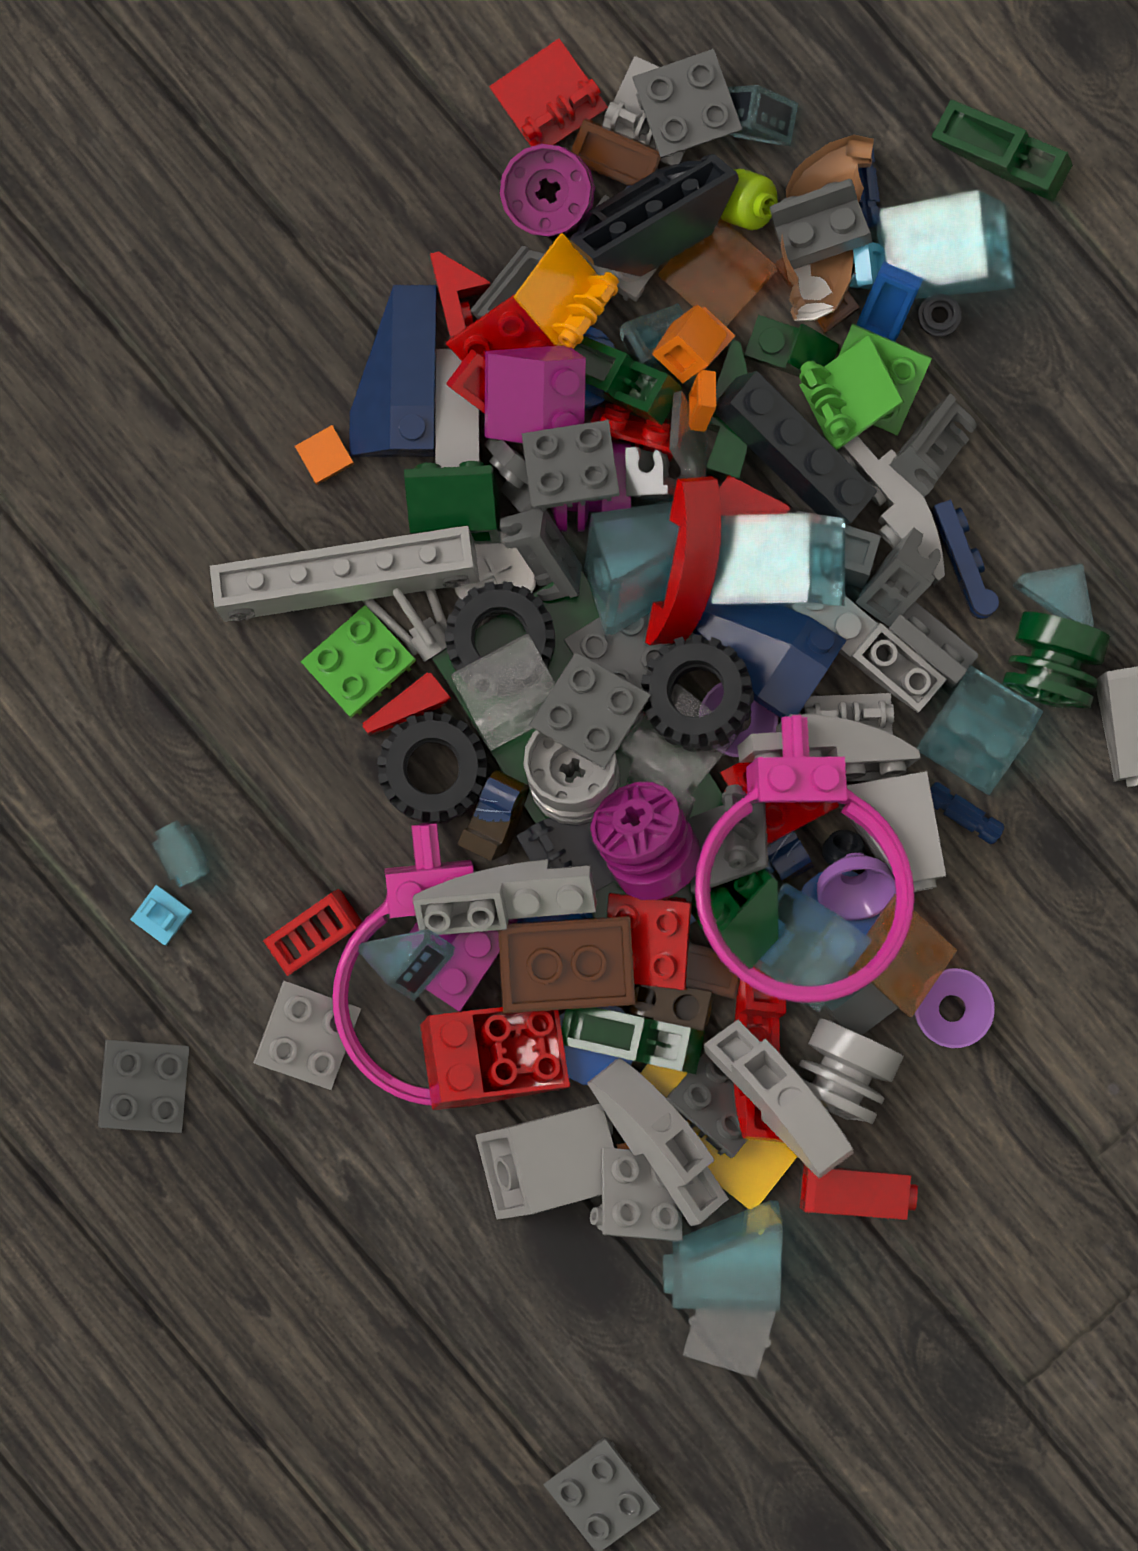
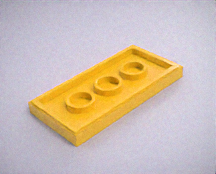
(755, 1166)

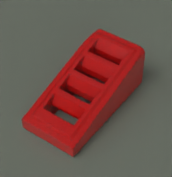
(420, 697)
(342, 910)

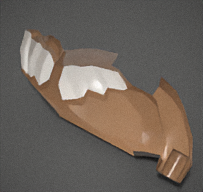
(823, 284)

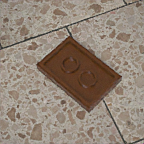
(566, 964)

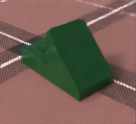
(787, 346)

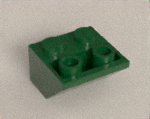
(454, 498)
(745, 914)

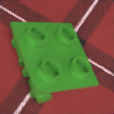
(904, 366)
(849, 392)
(358, 661)

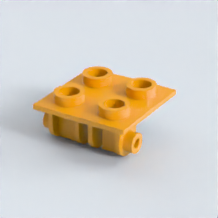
(565, 293)

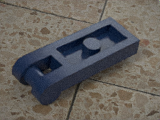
(964, 561)

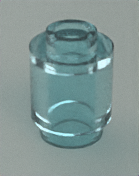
(180, 853)

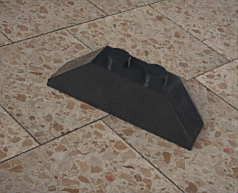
(657, 216)

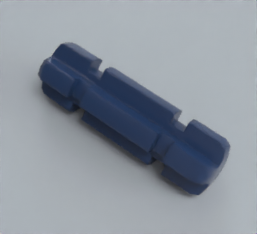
(870, 194)
(966, 814)

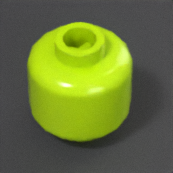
(750, 201)

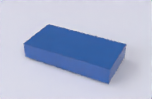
(889, 301)

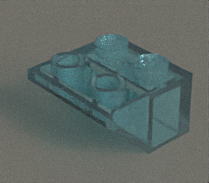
(979, 730)

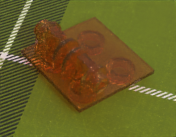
(719, 272)
(916, 964)

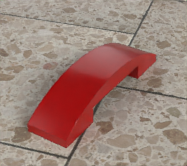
(695, 561)
(761, 1017)

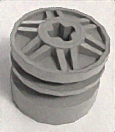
(568, 803)
(847, 1070)

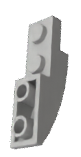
(905, 503)
(879, 653)
(861, 745)
(502, 893)
(782, 1097)
(664, 1137)

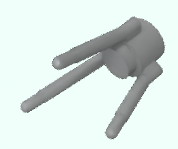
(427, 636)

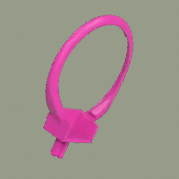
(806, 779)
(401, 886)

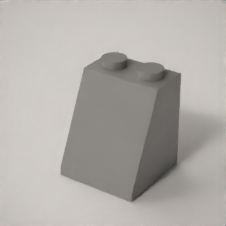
(1119, 712)
(910, 812)
(545, 1161)

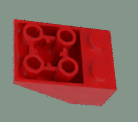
(492, 1056)

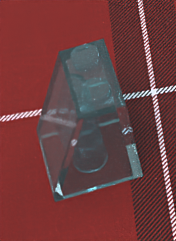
(950, 242)
(781, 560)
(629, 562)
(811, 945)
(729, 1263)

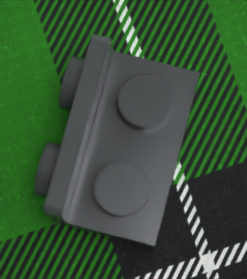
(820, 223)
(512, 467)
(934, 643)

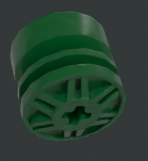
(1056, 660)

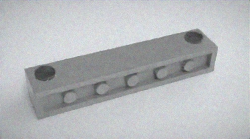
(344, 573)

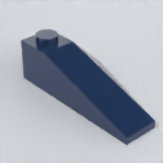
(398, 386)
(780, 648)

